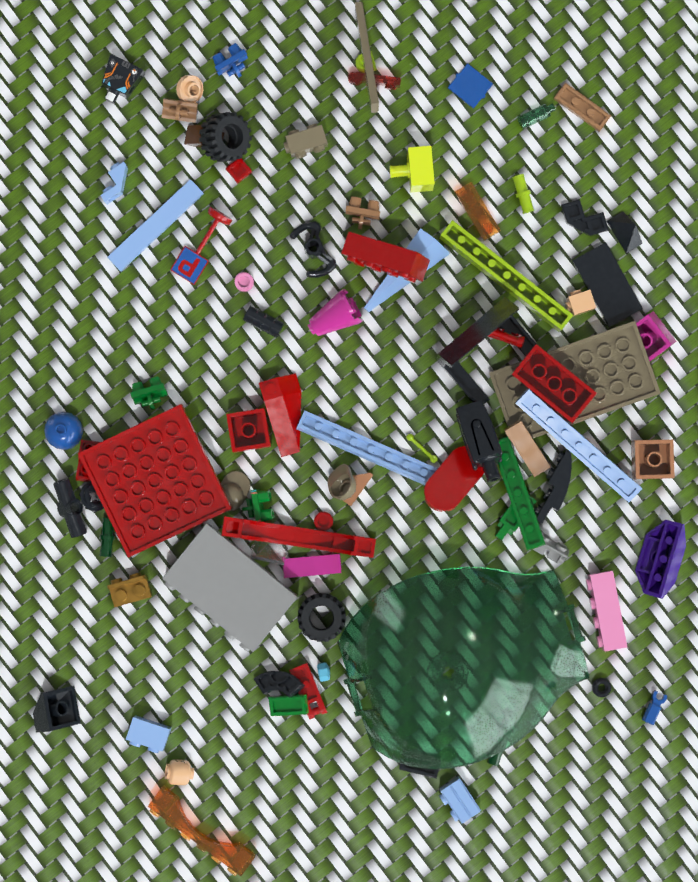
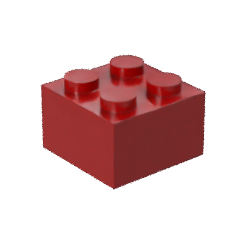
(248, 430)

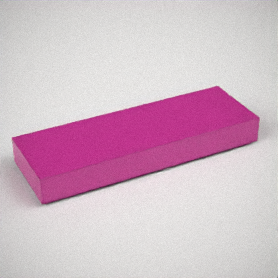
(312, 566)

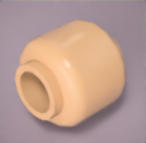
(179, 772)

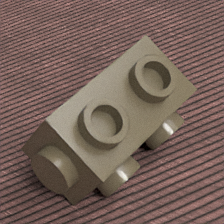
(305, 141)

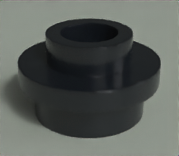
(607, 689)

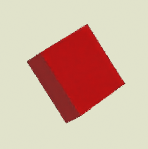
(238, 170)

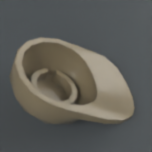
(342, 483)
(236, 487)

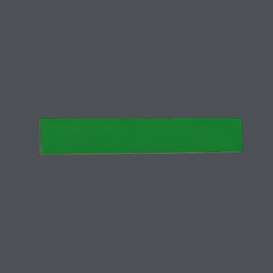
(519, 497)

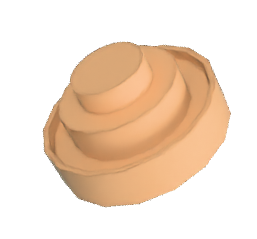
(189, 88)

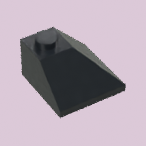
(56, 710)

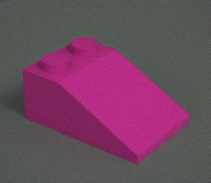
(654, 335)

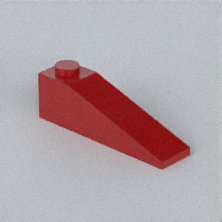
(283, 406)

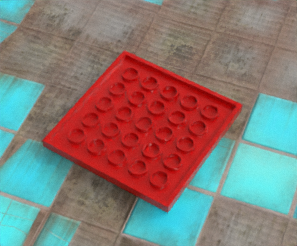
(155, 480)

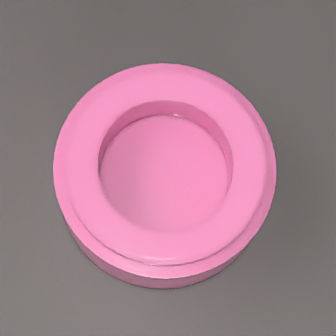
(244, 282)

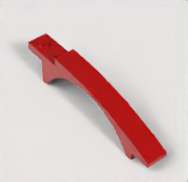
(298, 537)

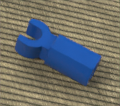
(653, 708)

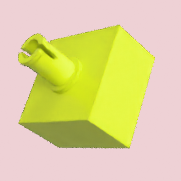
(418, 169)

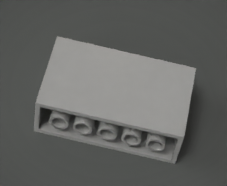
(229, 588)

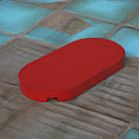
(451, 481)

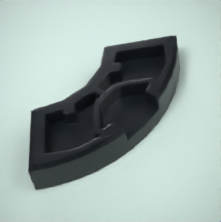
(279, 681)

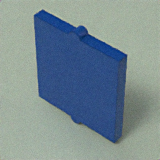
(470, 86)

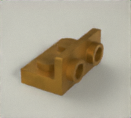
(130, 590)

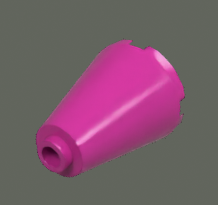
(335, 315)

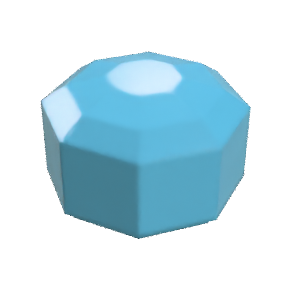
(323, 671)

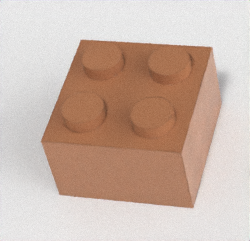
(652, 459)

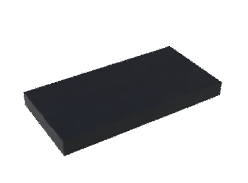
(607, 284)

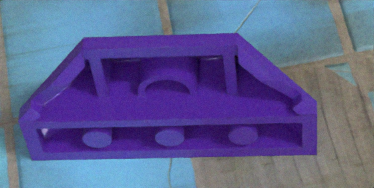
(661, 558)

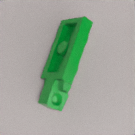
(508, 521)

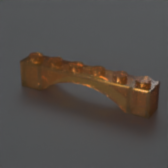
(233, 855)

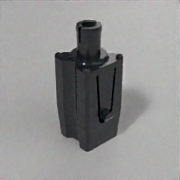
(480, 439)

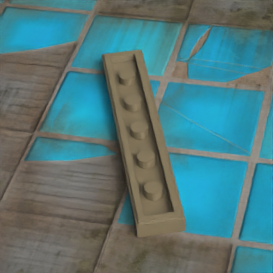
(366, 56)

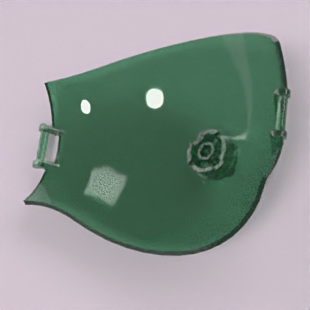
(506, 656)

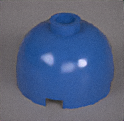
(63, 430)

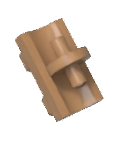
(179, 110)
(371, 212)

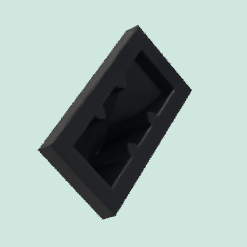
(625, 231)

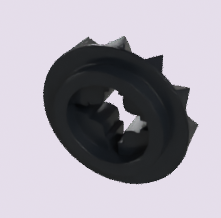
(85, 497)

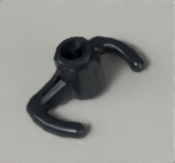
(315, 230)

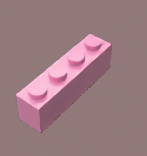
(607, 611)

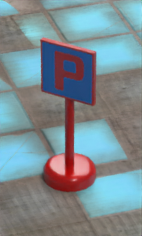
(191, 264)

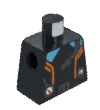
(120, 78)

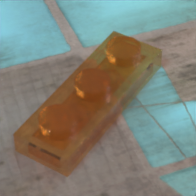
(477, 211)

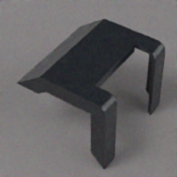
(497, 316)

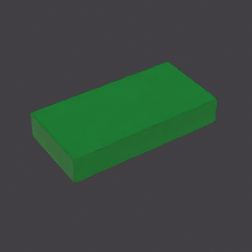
(283, 705)

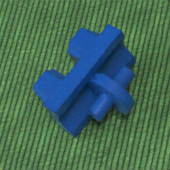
(237, 56)

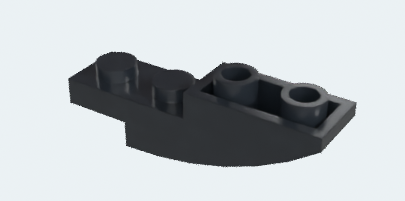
(559, 480)

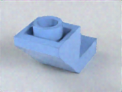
(118, 173)

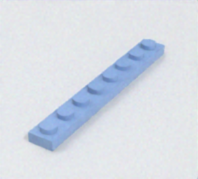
(578, 445)
(365, 448)

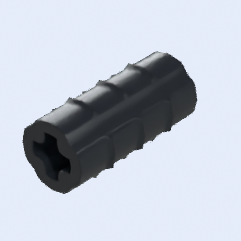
(263, 321)

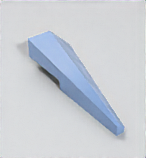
(421, 243)

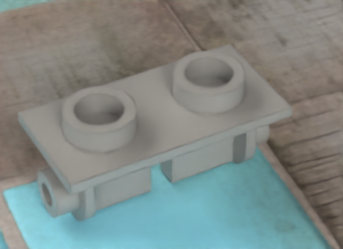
(557, 551)

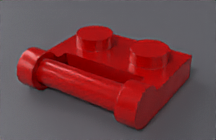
(513, 338)

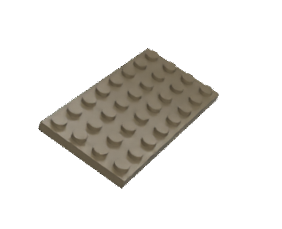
(608, 362)

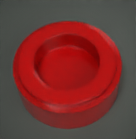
(323, 521)

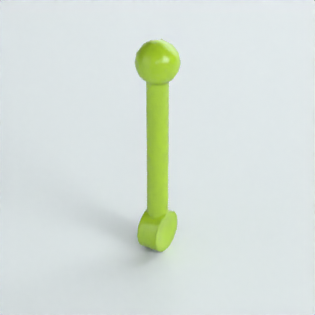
(433, 458)

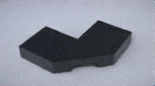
(588, 225)

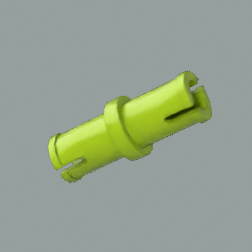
(523, 193)

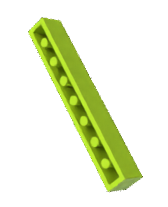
(506, 276)

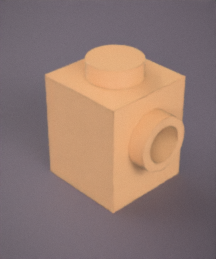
(580, 302)

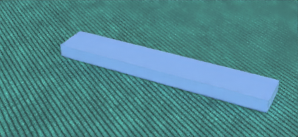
(155, 225)

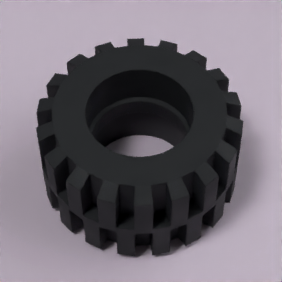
(212, 137)
(313, 632)

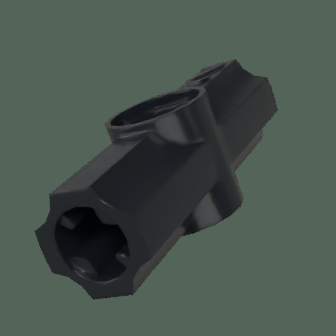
(70, 507)

